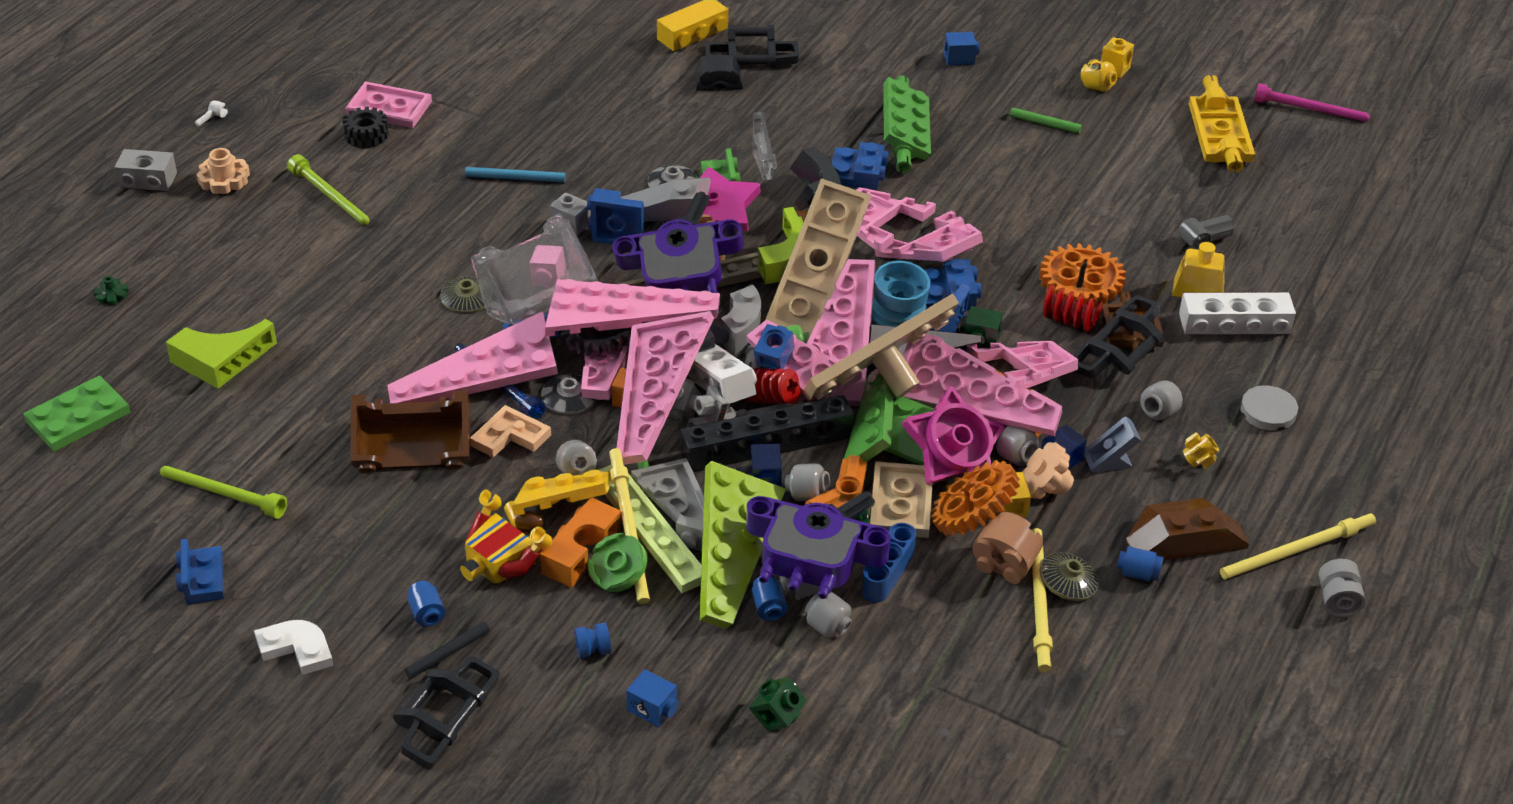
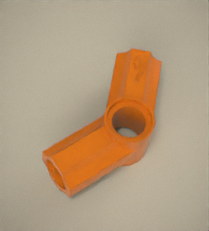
(847, 486)

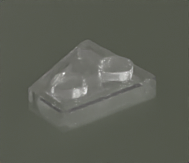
(762, 147)

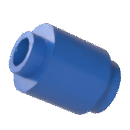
(1140, 564)
(769, 599)
(425, 604)

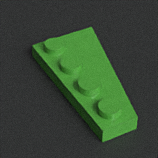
(873, 420)

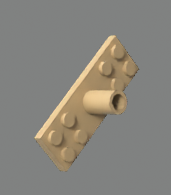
(818, 255)
(884, 354)

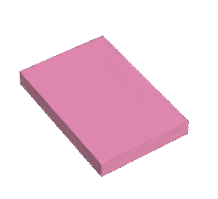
(400, 105)

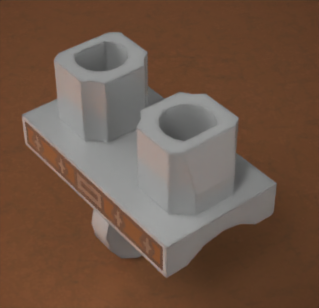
(711, 408)

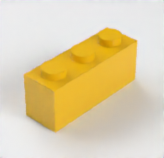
(692, 24)

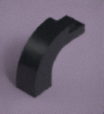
(811, 168)

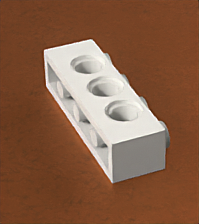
(1237, 313)
(725, 371)

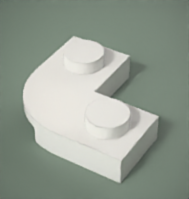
(298, 637)

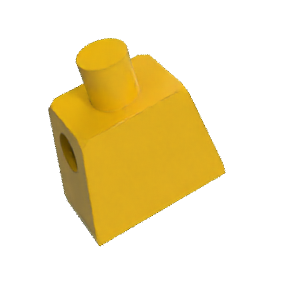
(1200, 271)

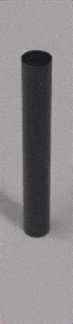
(447, 650)

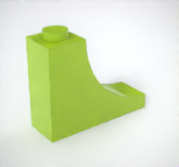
(220, 356)

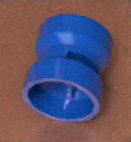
(590, 640)

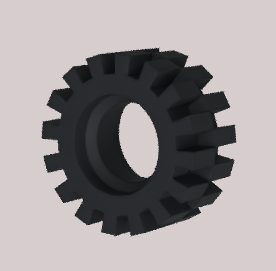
(365, 127)

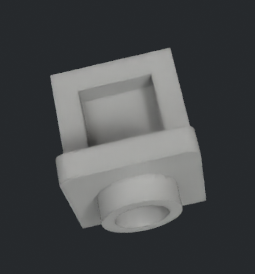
(690, 532)

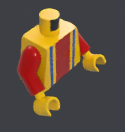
(498, 547)

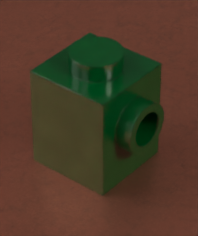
(982, 323)

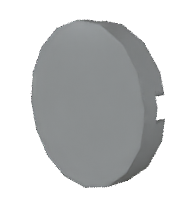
(1269, 407)

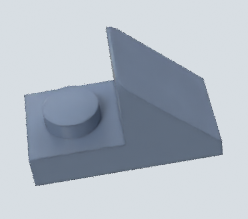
(1110, 448)

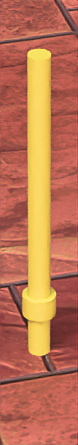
(620, 478)
(1345, 528)
(1042, 641)

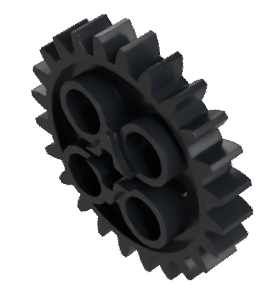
(596, 341)

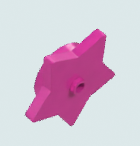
(729, 198)
(952, 437)

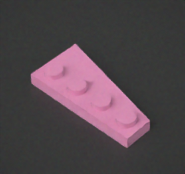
(804, 360)
(601, 372)

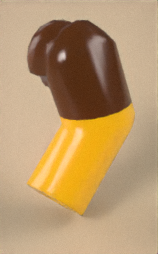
(525, 521)

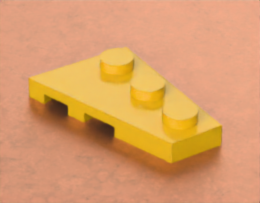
(550, 491)

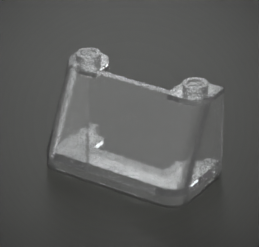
(524, 277)

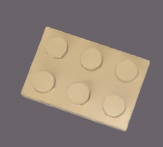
(901, 497)

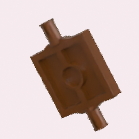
(1123, 336)

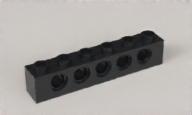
(790, 426)

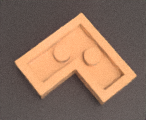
(509, 426)

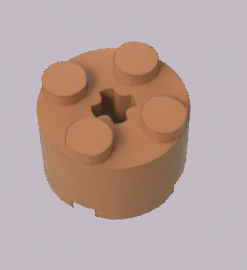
(1007, 547)

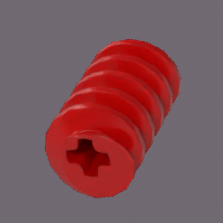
(1071, 310)
(775, 387)

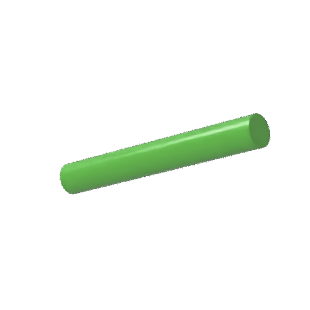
(1045, 120)

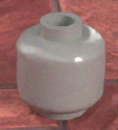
(1161, 400)
(1017, 445)
(569, 453)
(807, 481)
(828, 615)

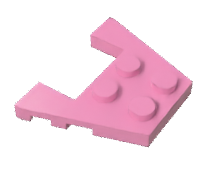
(884, 208)
(940, 245)
(1034, 360)

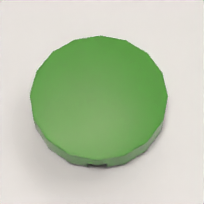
(617, 562)

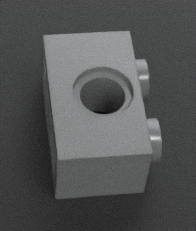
(145, 170)

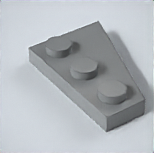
(672, 488)

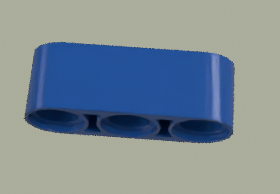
(880, 581)

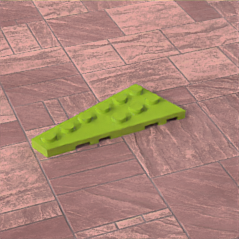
(727, 546)

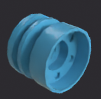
(899, 293)

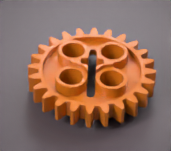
(1101, 279)
(975, 498)

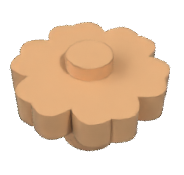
(222, 172)
(1048, 471)

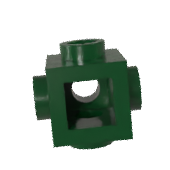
(778, 703)

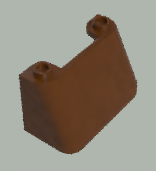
(410, 433)

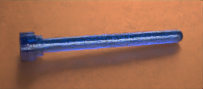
(529, 405)

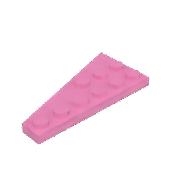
(620, 306)
(847, 320)
(497, 361)
(655, 372)
(978, 385)

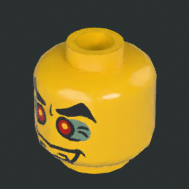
(1098, 75)

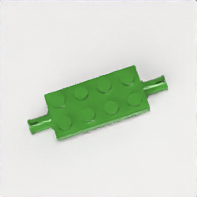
(906, 122)

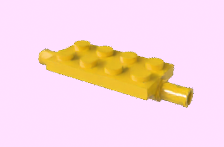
(1221, 127)

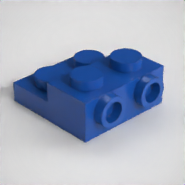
(861, 167)
(613, 216)
(949, 279)

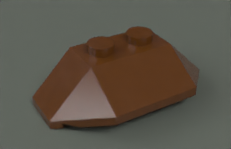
(1186, 530)

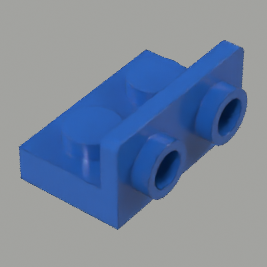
(962, 296)
(200, 573)

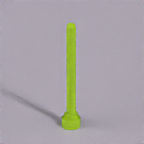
(301, 168)
(272, 505)

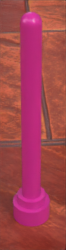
(1265, 94)

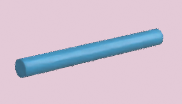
(515, 174)

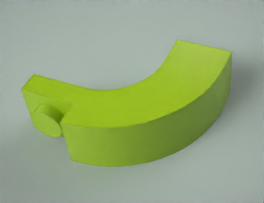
(774, 258)

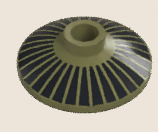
(462, 296)
(1068, 576)

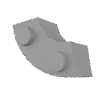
(742, 319)

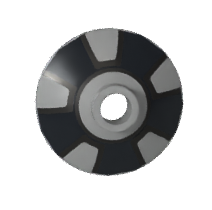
(669, 173)
(565, 396)

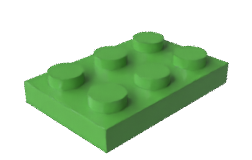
(76, 413)

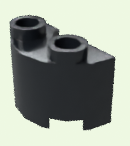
(718, 70)

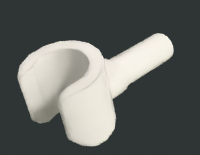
(215, 108)

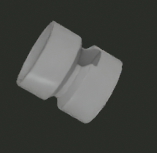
(1342, 588)

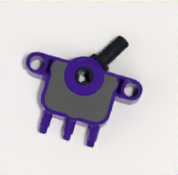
(682, 250)
(816, 540)

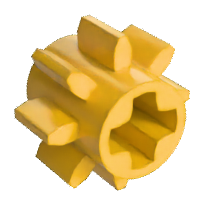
(1200, 450)

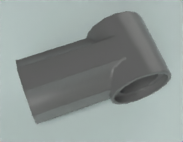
(1205, 231)

